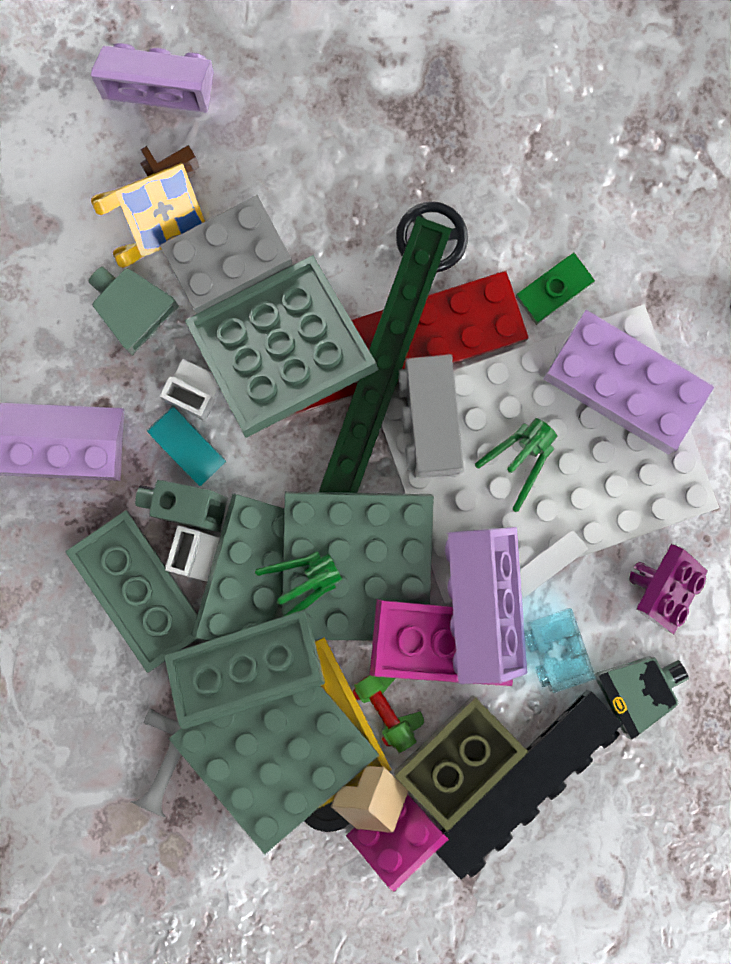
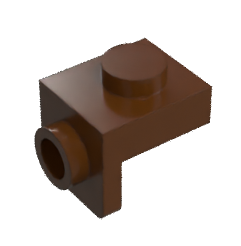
(182, 156)

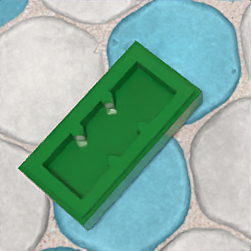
(555, 288)

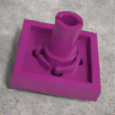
(669, 588)

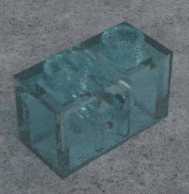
(575, 664)

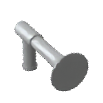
(153, 798)

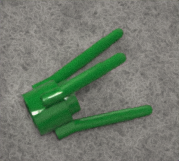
(535, 440)
(321, 576)

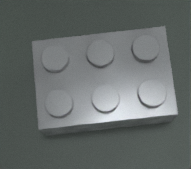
(227, 254)
(431, 416)

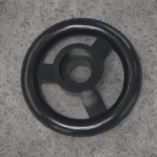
(458, 233)

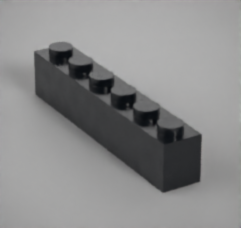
(540, 774)

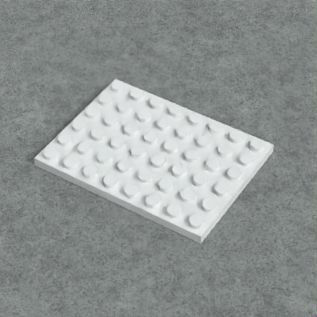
(593, 482)

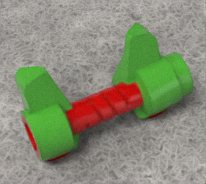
(397, 730)

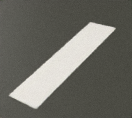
(551, 562)

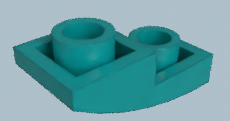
(186, 445)

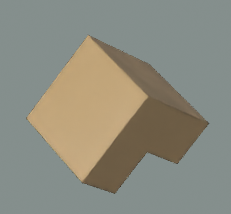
(375, 801)

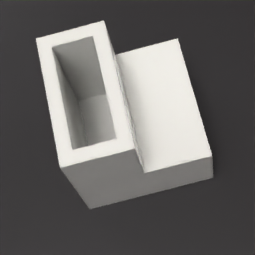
(191, 390)
(192, 553)

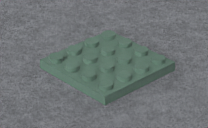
(280, 346)
(377, 546)
(276, 760)

